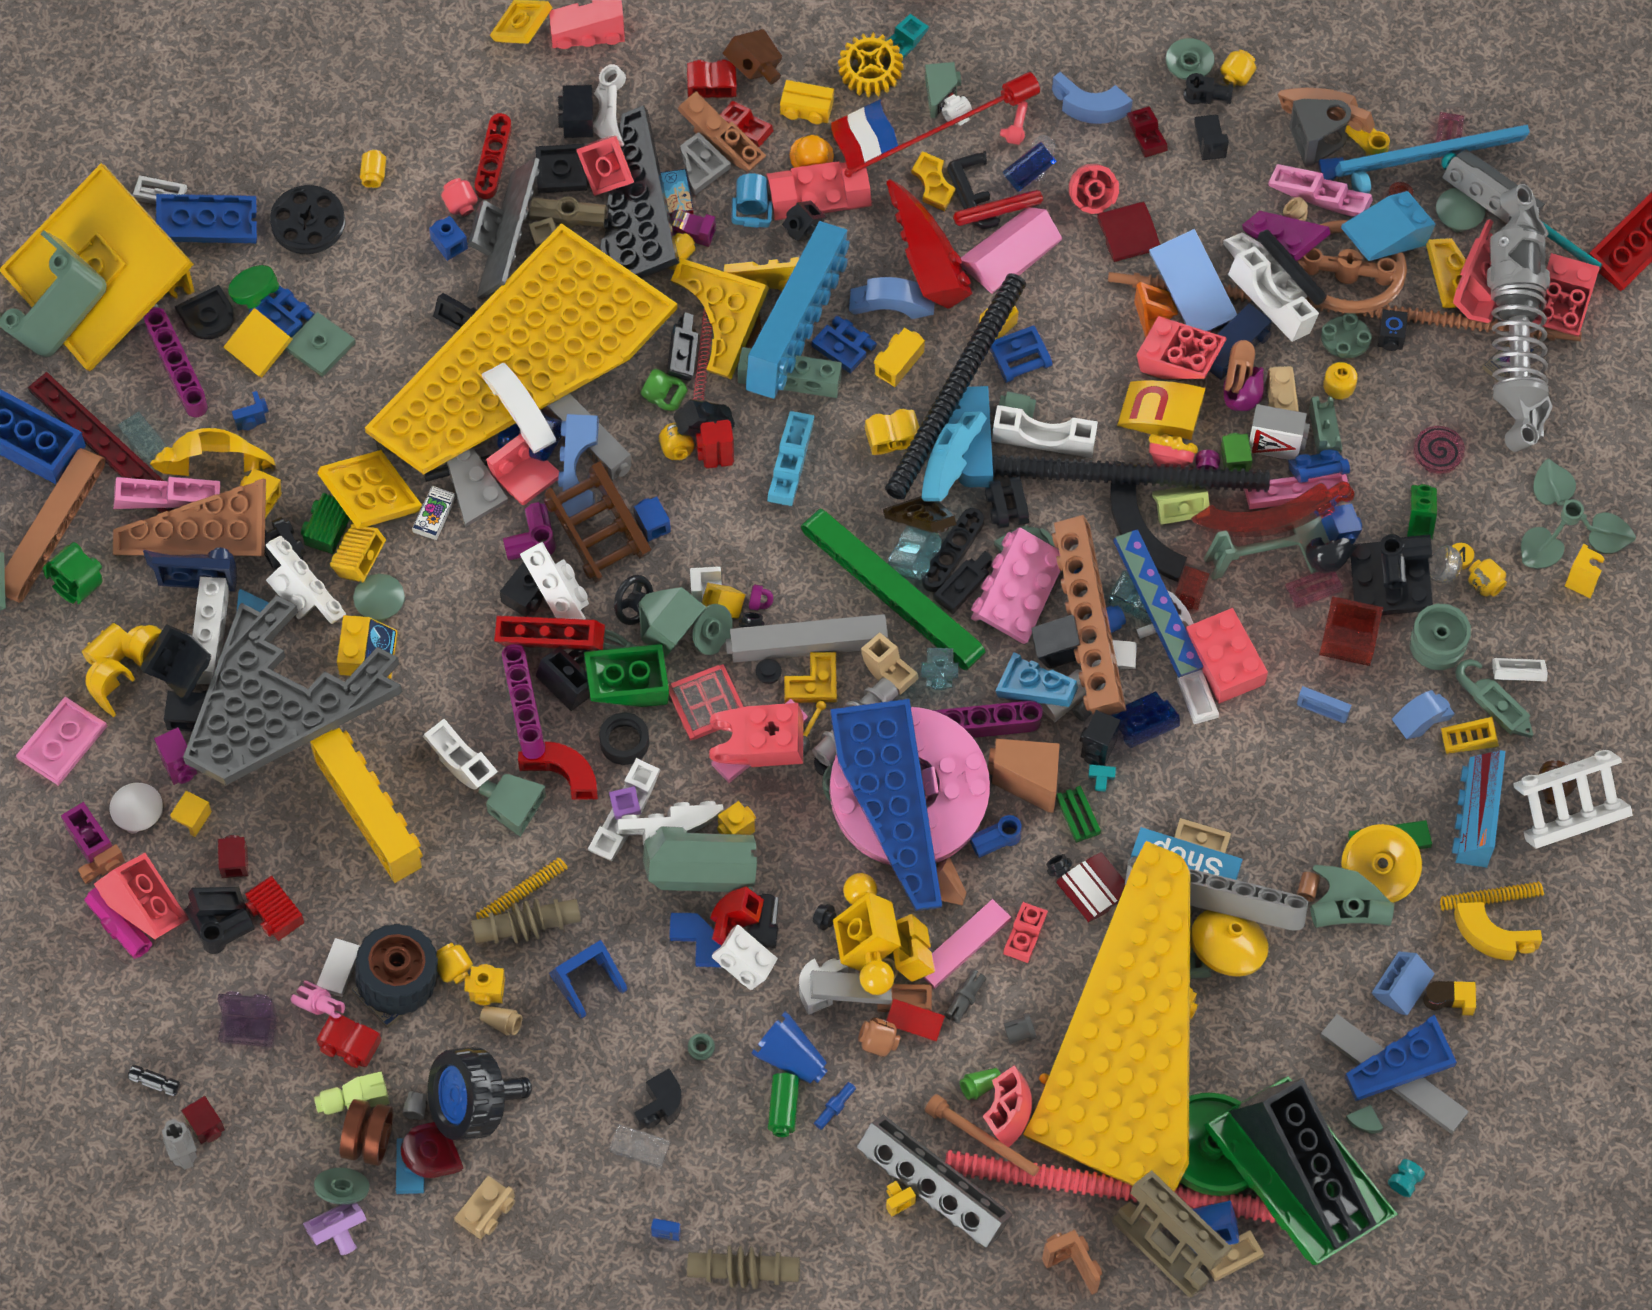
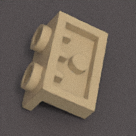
(485, 1207)

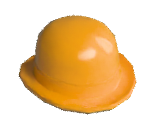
(810, 151)

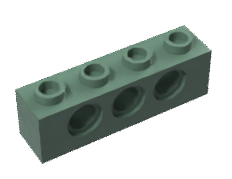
(808, 377)

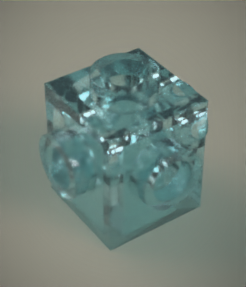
(939, 668)

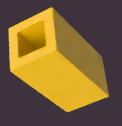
(899, 356)

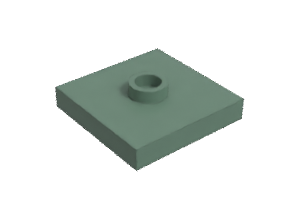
(320, 344)

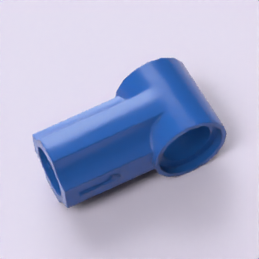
(994, 838)

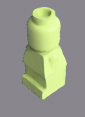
(365, 1088)

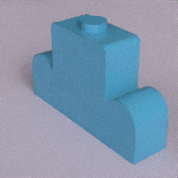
(979, 454)

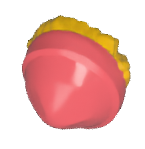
(1171, 450)

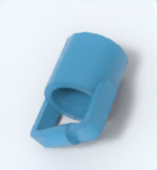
(751, 200)

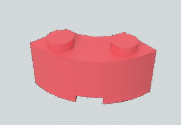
(1010, 1107)

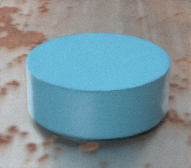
(1361, 182)

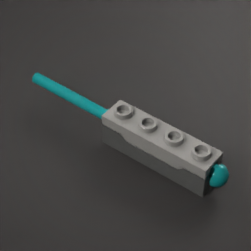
(1486, 186)

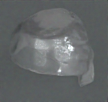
(1445, 564)

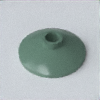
(1189, 51)
(712, 629)
(341, 1186)

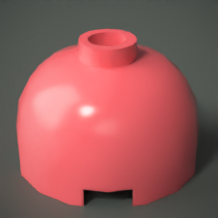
(1093, 188)

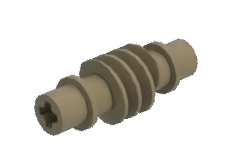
(526, 921)
(743, 1267)

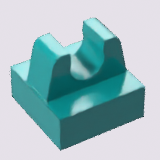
(1101, 774)

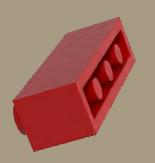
(549, 632)

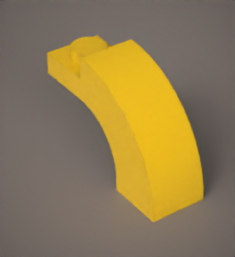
(1489, 938)

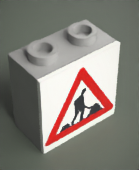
(1278, 432)

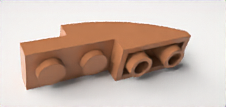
(1359, 120)
(722, 135)

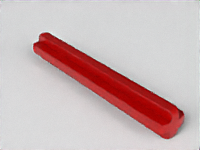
(997, 207)

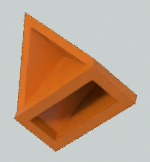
(1153, 303)

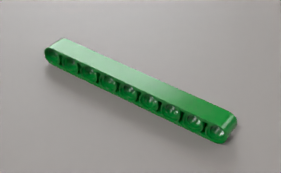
(892, 588)

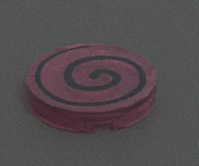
(1439, 449)

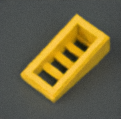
(1481, 743)

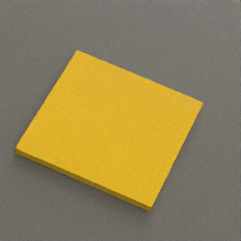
(120, 244)

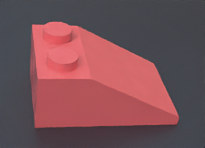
(141, 897)

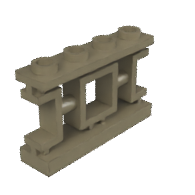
(1182, 1223)

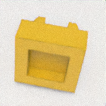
(899, 1199)

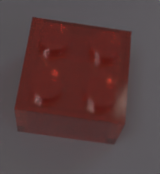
(1351, 631)

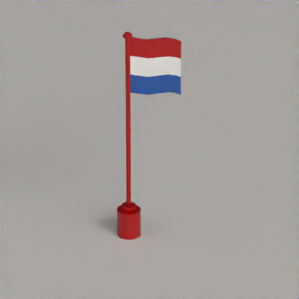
(869, 137)

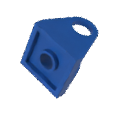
(602, 957)

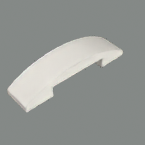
(520, 406)
(606, 841)

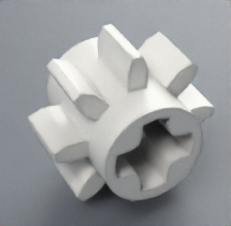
(955, 107)

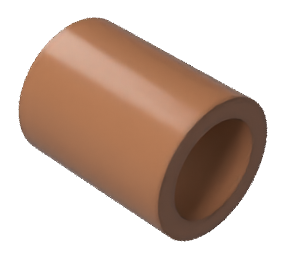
(1308, 886)

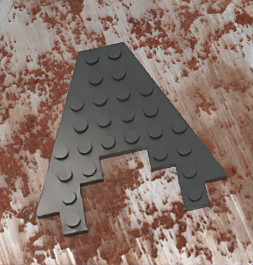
(261, 715)

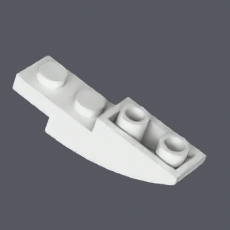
(680, 815)

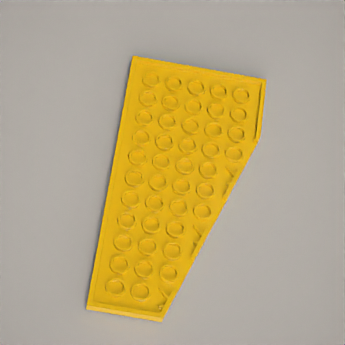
(556, 327)

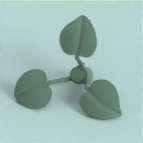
(1557, 485)

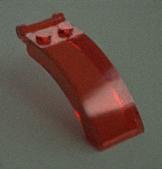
(1279, 519)

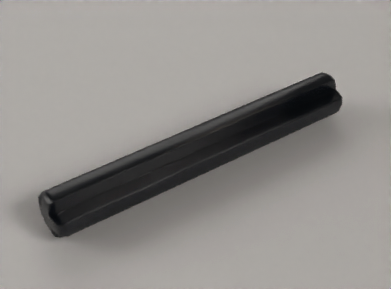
(1292, 267)

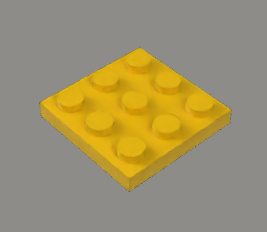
(369, 489)

